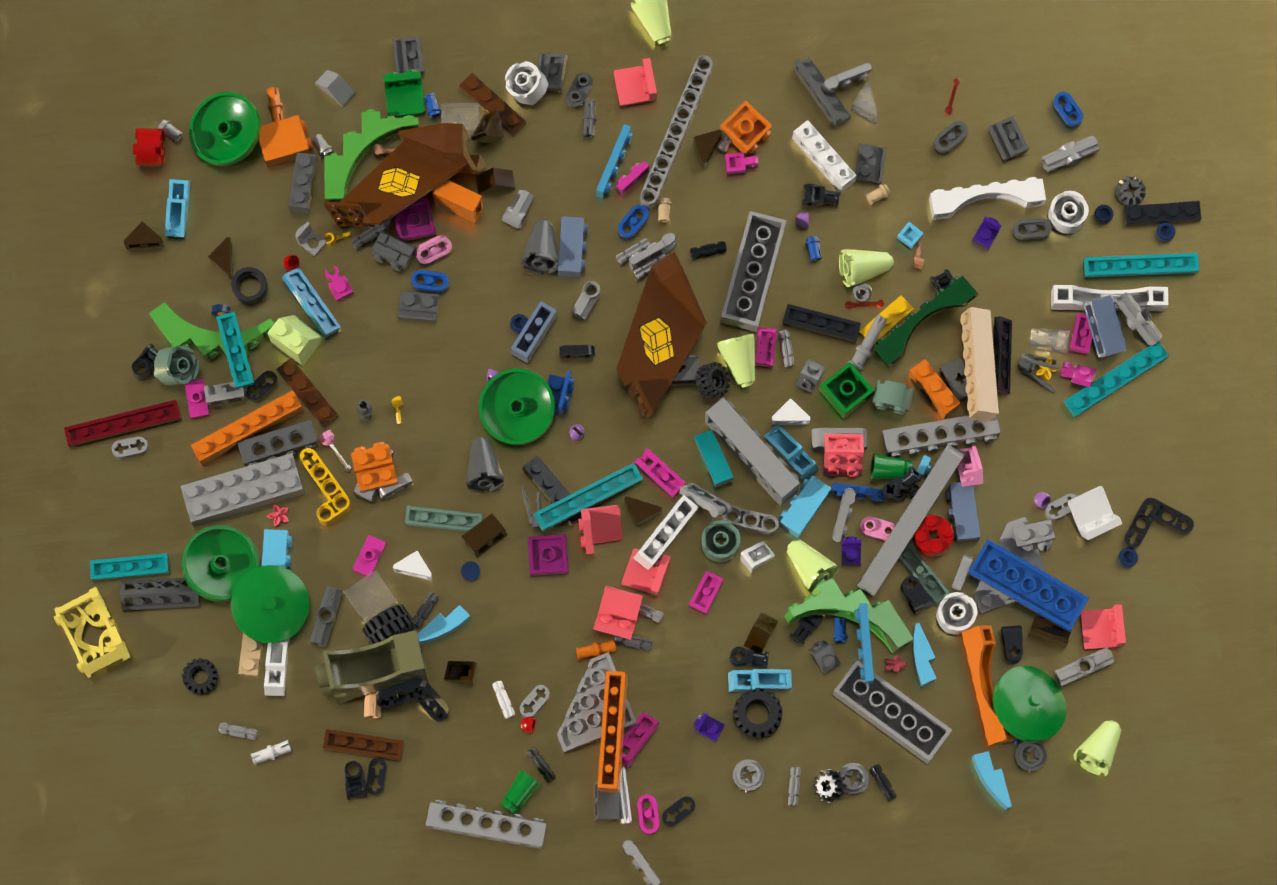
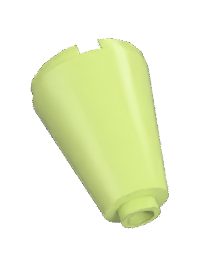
(654, 18)
(863, 265)
(739, 358)
(810, 564)
(1099, 748)

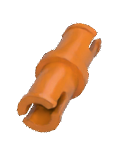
(274, 105)
(595, 649)

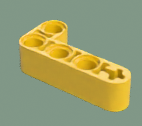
(322, 483)

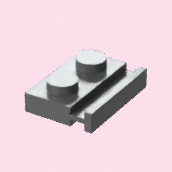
(408, 54)
(553, 67)
(1008, 138)
(870, 164)
(418, 306)

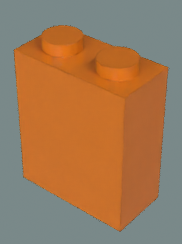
(283, 140)
(458, 200)

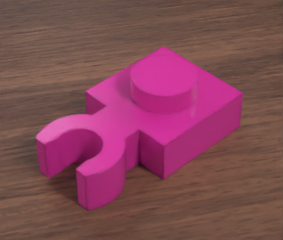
(339, 286)

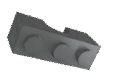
(301, 186)

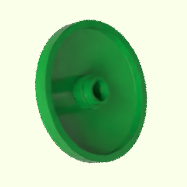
(224, 128)
(517, 406)
(217, 561)
(270, 604)
(1029, 704)

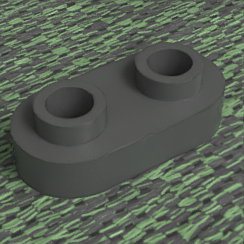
(580, 90)
(950, 138)
(1031, 227)

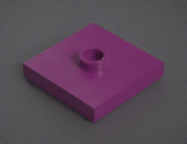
(415, 221)
(548, 555)

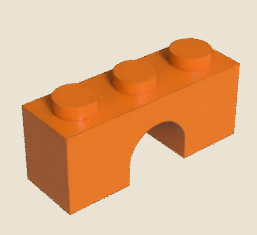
(941, 396)

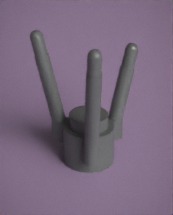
(1028, 363)
(532, 520)

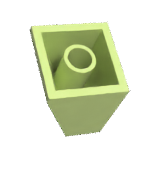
(295, 338)

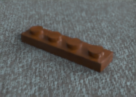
(491, 102)
(307, 392)
(363, 744)

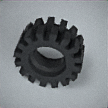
(705, 375)
(200, 665)

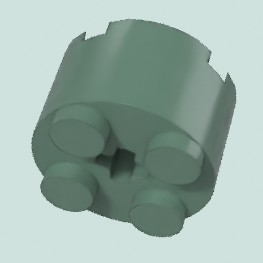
(176, 365)
(893, 396)
(730, 537)

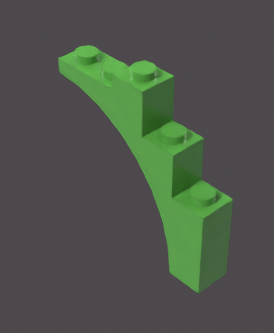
(355, 145)
(207, 342)
(829, 600)

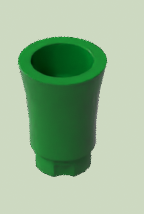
(888, 467)
(520, 792)

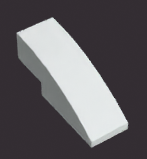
(276, 668)

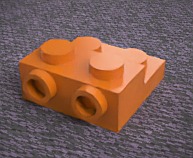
(746, 128)
(374, 467)

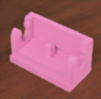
(970, 467)

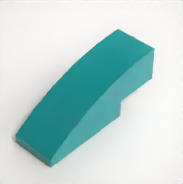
(714, 458)

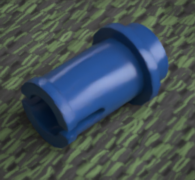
(432, 106)
(814, 249)
(840, 630)

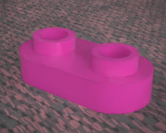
(649, 814)

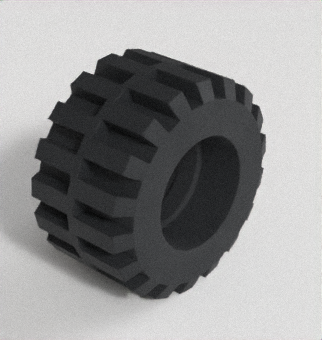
(388, 623)
(757, 730)

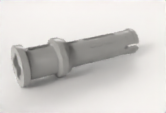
(864, 350)

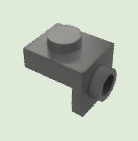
(810, 375)
(824, 656)

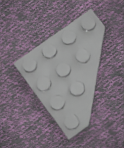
(988, 597)
(585, 713)

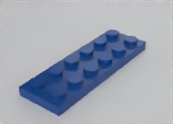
(1028, 585)

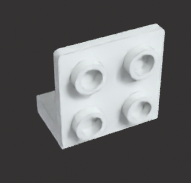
(1093, 513)

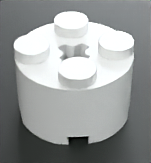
(526, 83)
(1078, 210)
(962, 604)

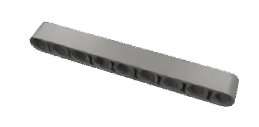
(676, 124)
(910, 520)

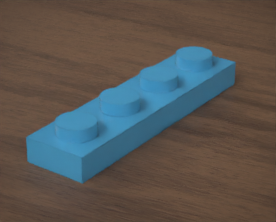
(611, 168)
(311, 302)
(863, 634)

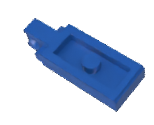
(861, 492)

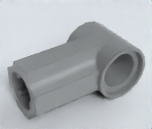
(516, 213)
(585, 301)

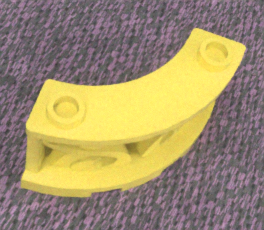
(115, 648)

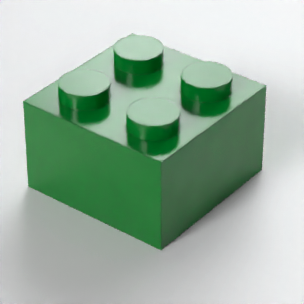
(846, 390)

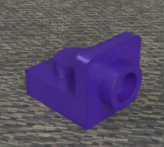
(987, 232)
(851, 551)
(708, 727)

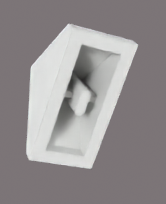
(790, 414)
(756, 556)
(413, 566)

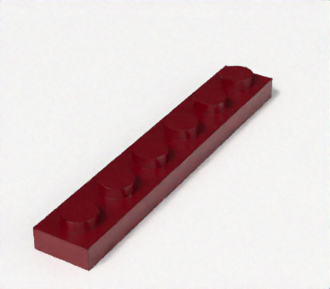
(122, 423)

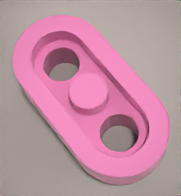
(432, 249)
(878, 529)

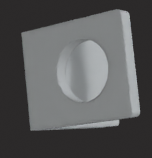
(303, 236)

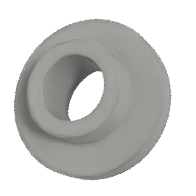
(862, 296)

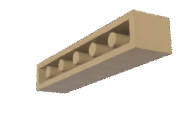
(979, 364)

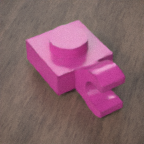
(736, 162)
(1080, 375)

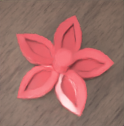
(278, 514)
(895, 664)

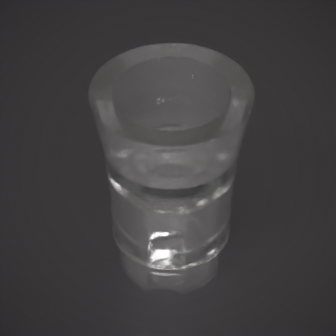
(1050, 339)

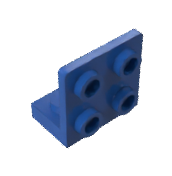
(561, 389)

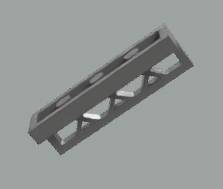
(828, 102)
(159, 596)

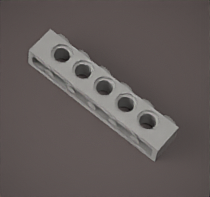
(948, 426)
(534, 839)

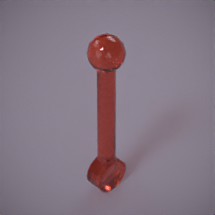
(948, 110)
(849, 304)

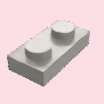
(1033, 533)

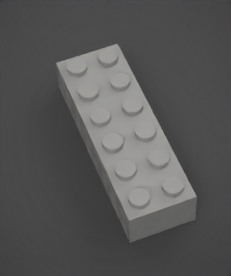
(753, 271)
(751, 451)
(242, 490)
(893, 713)

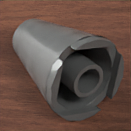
(540, 249)
(483, 467)

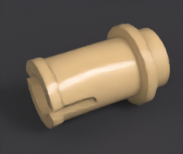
(878, 194)
(664, 210)

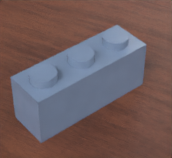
(572, 246)
(1105, 326)
(534, 332)
(963, 513)

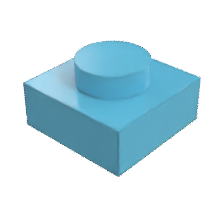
(910, 235)
(924, 467)

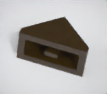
(489, 128)
(705, 145)
(495, 181)
(143, 237)
(223, 257)
(641, 511)
(761, 633)
(461, 672)

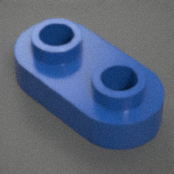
(1068, 110)
(633, 222)
(430, 280)

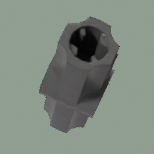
(323, 628)

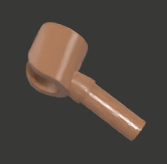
(378, 151)
(918, 262)

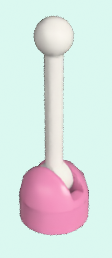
(327, 439)

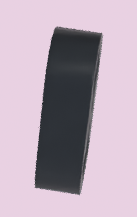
(577, 351)
(265, 390)
(372, 775)
(681, 815)

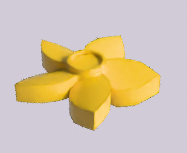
(1046, 371)

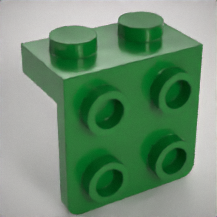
(404, 93)

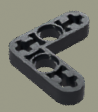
(1157, 516)
(418, 690)

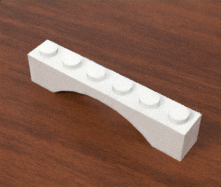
(1025, 193)
(1072, 297)

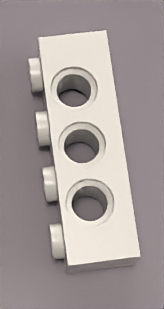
(824, 156)
(665, 532)

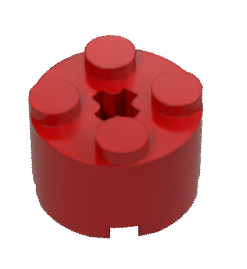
(149, 147)
(939, 545)

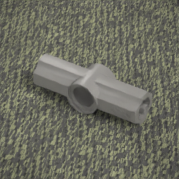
(1070, 153)
(1138, 318)
(1095, 662)

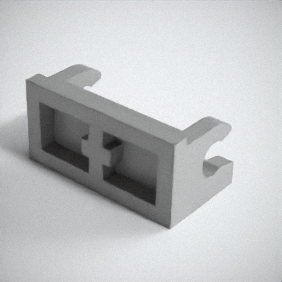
(223, 394)

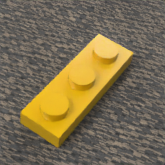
(894, 313)

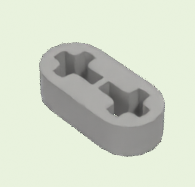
(129, 443)
(403, 482)
(1059, 503)
(962, 572)
(531, 698)

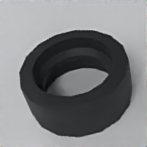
(249, 271)

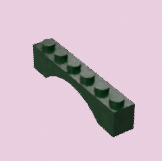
(956, 295)

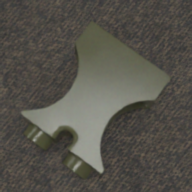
(371, 667)

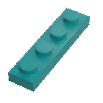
(235, 350)
(129, 567)

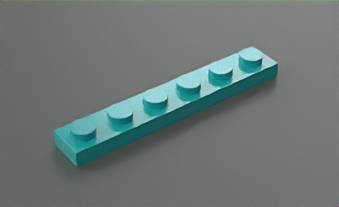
(1141, 265)
(1116, 379)
(588, 497)

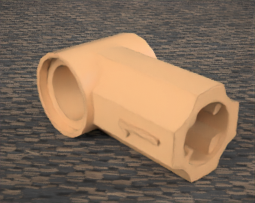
(371, 709)

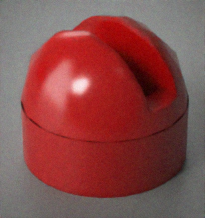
(291, 262)
(528, 724)

